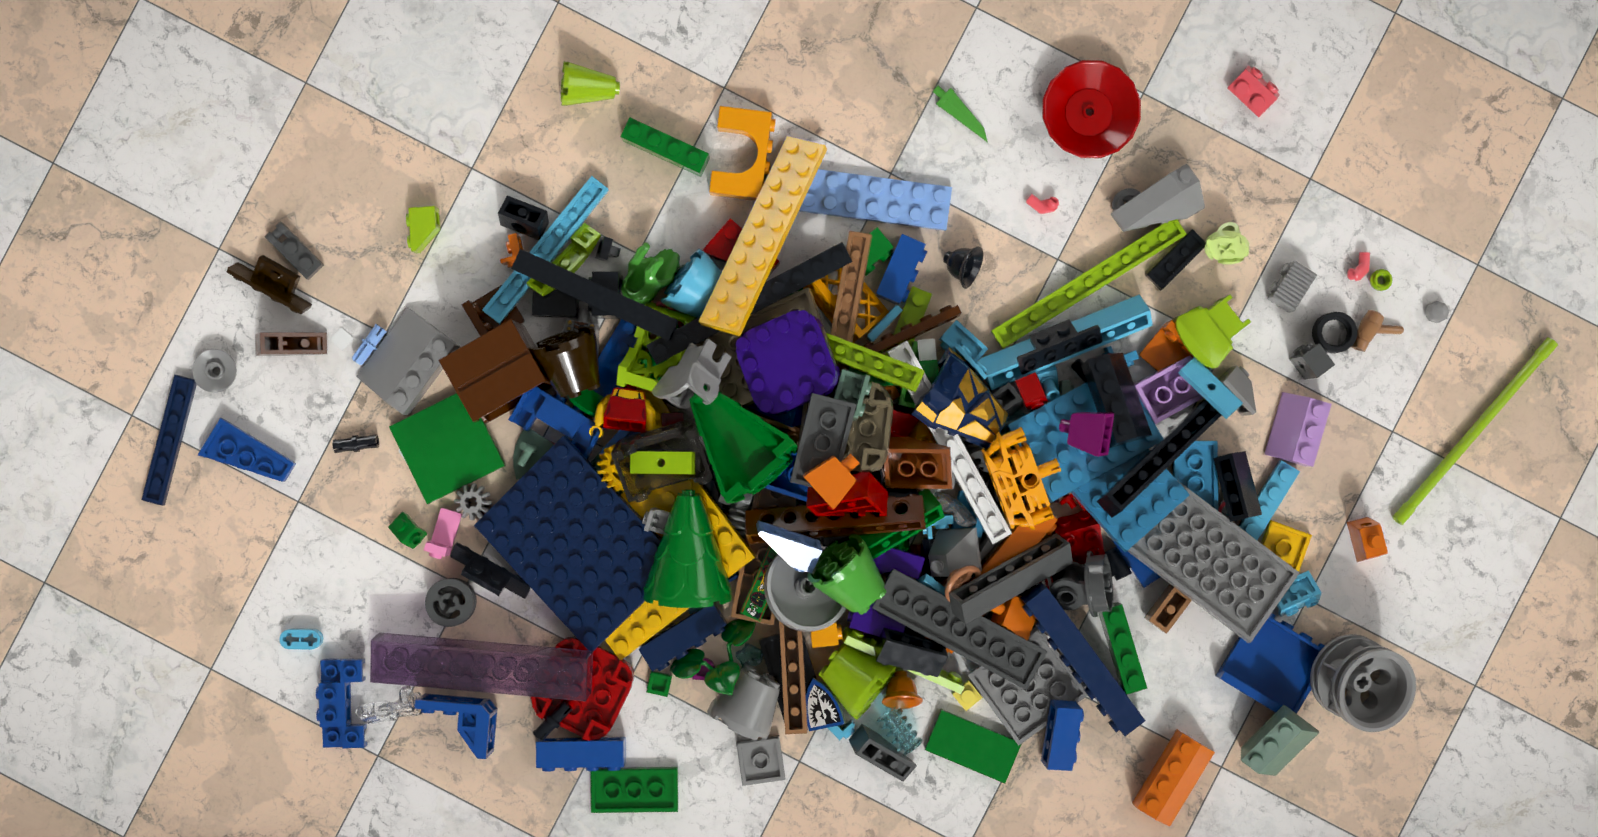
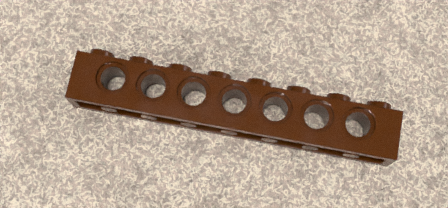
(845, 525)

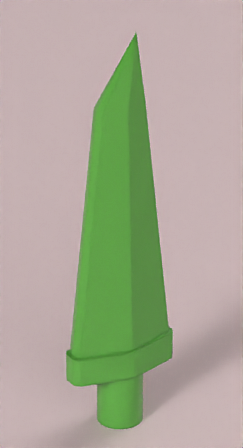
(955, 107)

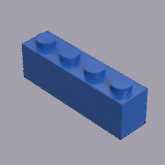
(581, 753)

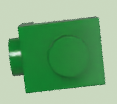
(407, 530)

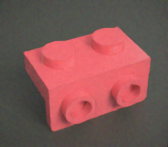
(1254, 90)

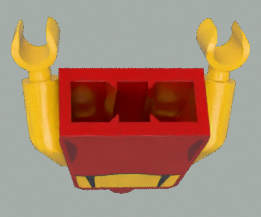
(625, 410)

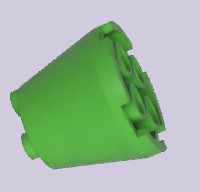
(849, 575)

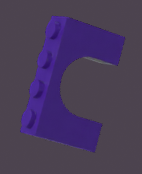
(873, 620)

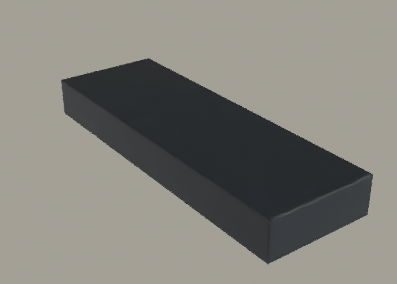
(1176, 260)

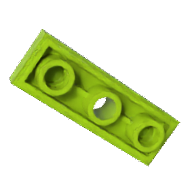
(651, 462)

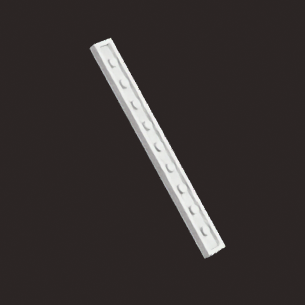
(961, 462)

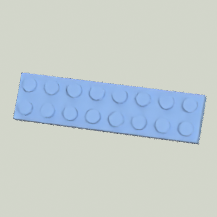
(878, 199)

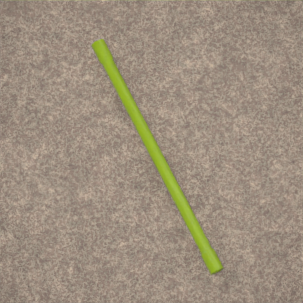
(1539, 356)

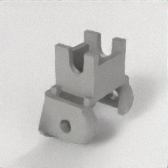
(691, 374)

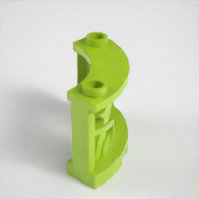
(630, 368)

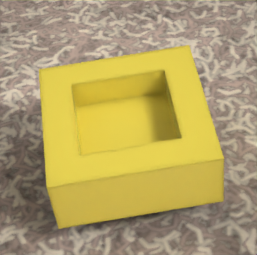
(968, 696)

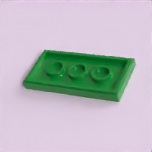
(972, 746)
(634, 790)

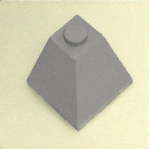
(1240, 385)
(954, 550)

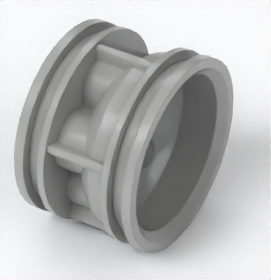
(1341, 668)

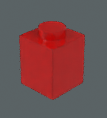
(1031, 391)

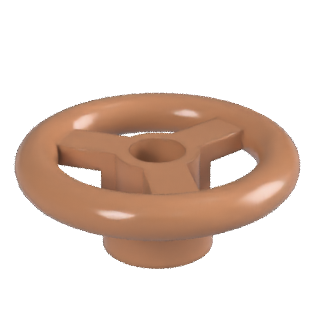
(959, 578)

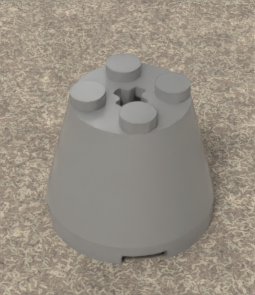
(751, 705)

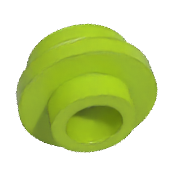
(1387, 280)

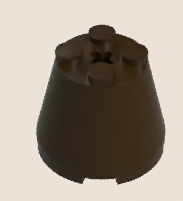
(570, 361)

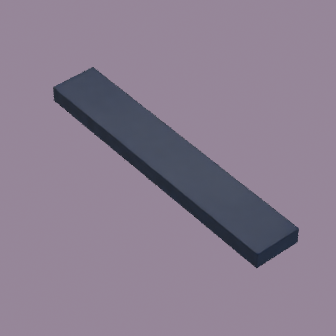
(169, 440)

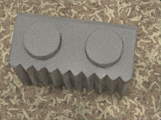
(1291, 286)

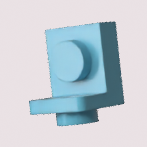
(941, 524)
(844, 732)

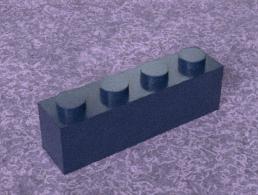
(683, 636)

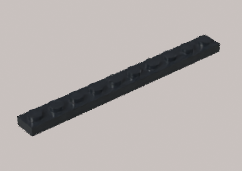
(772, 291)

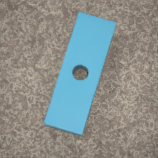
(1219, 396)

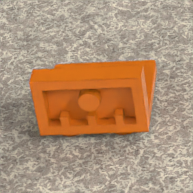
(1164, 348)

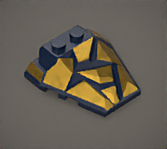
(961, 403)

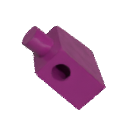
(1089, 431)

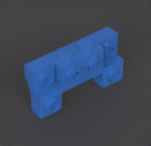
(557, 414)
(335, 703)

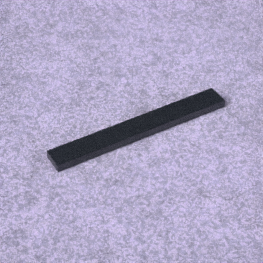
(595, 294)

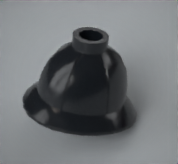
(964, 264)

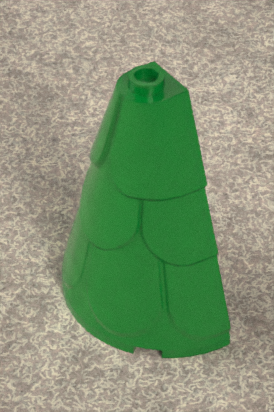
(740, 446)
(688, 559)

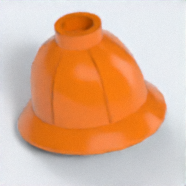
(901, 692)

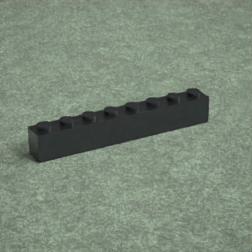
(1158, 458)

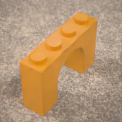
(757, 127)

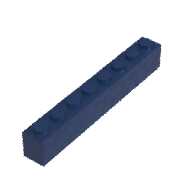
(1082, 658)

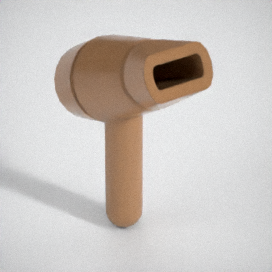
(1370, 326)

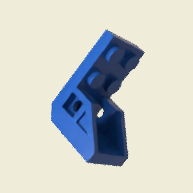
(477, 731)

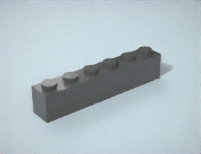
(1010, 578)

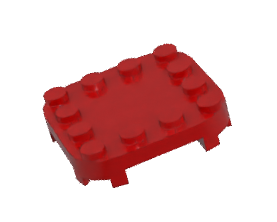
(610, 687)

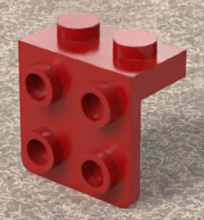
(1082, 533)

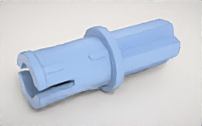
(368, 345)

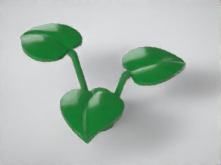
(726, 674)

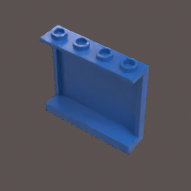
(1273, 666)

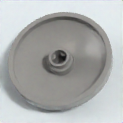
(796, 600)

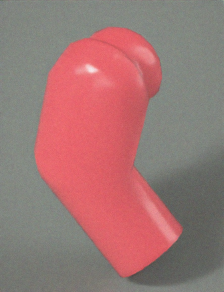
(1043, 206)
(1362, 268)

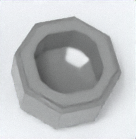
(1436, 312)

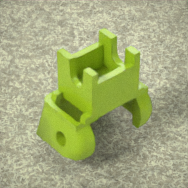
(1209, 331)

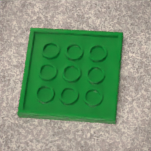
(446, 448)

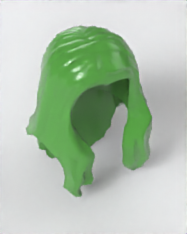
(649, 274)

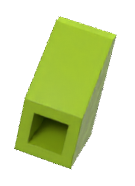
(423, 225)

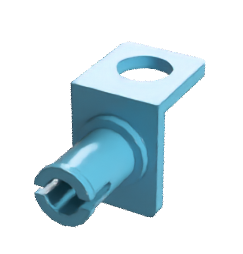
(1049, 382)

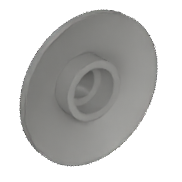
(204, 369)

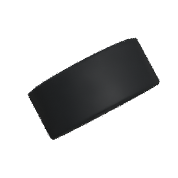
(1350, 328)

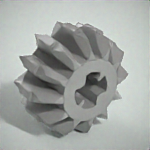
(473, 492)
(737, 518)

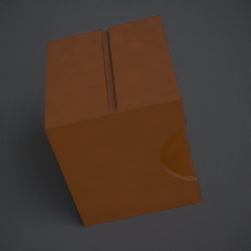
(494, 371)

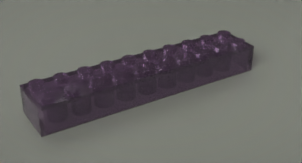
(481, 666)

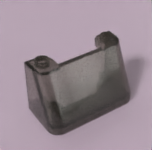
(676, 437)

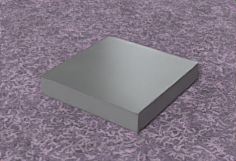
(760, 760)

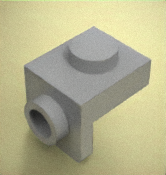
(655, 520)

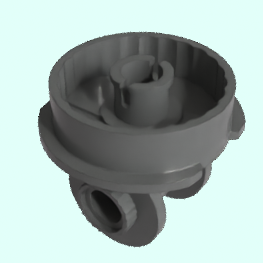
(1085, 585)

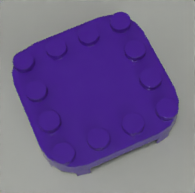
(787, 362)

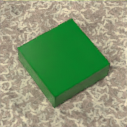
(659, 683)

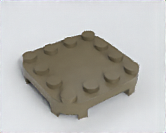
(870, 433)

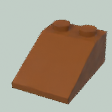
(917, 464)

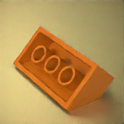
(1173, 778)

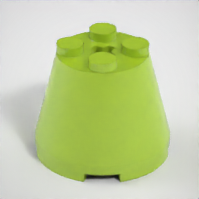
(855, 678)

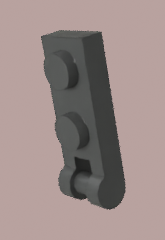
(295, 251)

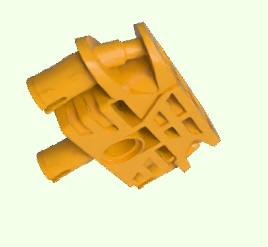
(1005, 484)

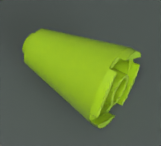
(586, 85)

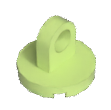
(1227, 244)

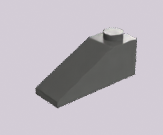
(881, 753)

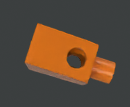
(832, 478)
(1368, 539)
(1013, 617)

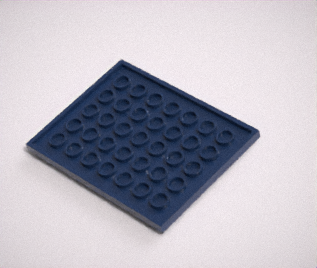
(574, 543)

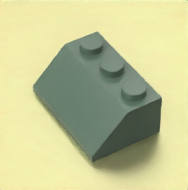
(1277, 742)

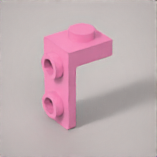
(444, 534)

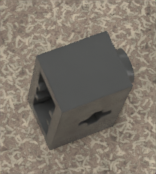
(1311, 361)

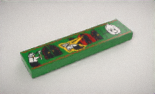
(756, 602)

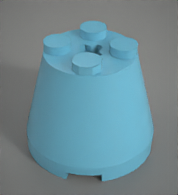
(693, 285)

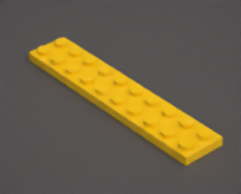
(763, 236)

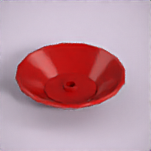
(1104, 91)

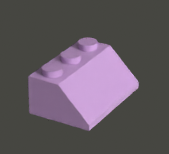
(1297, 429)

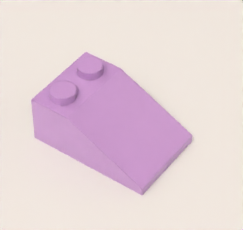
(1166, 391)

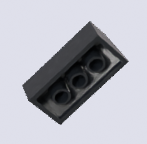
(1116, 393)

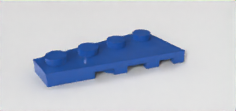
(612, 356)
(237, 448)

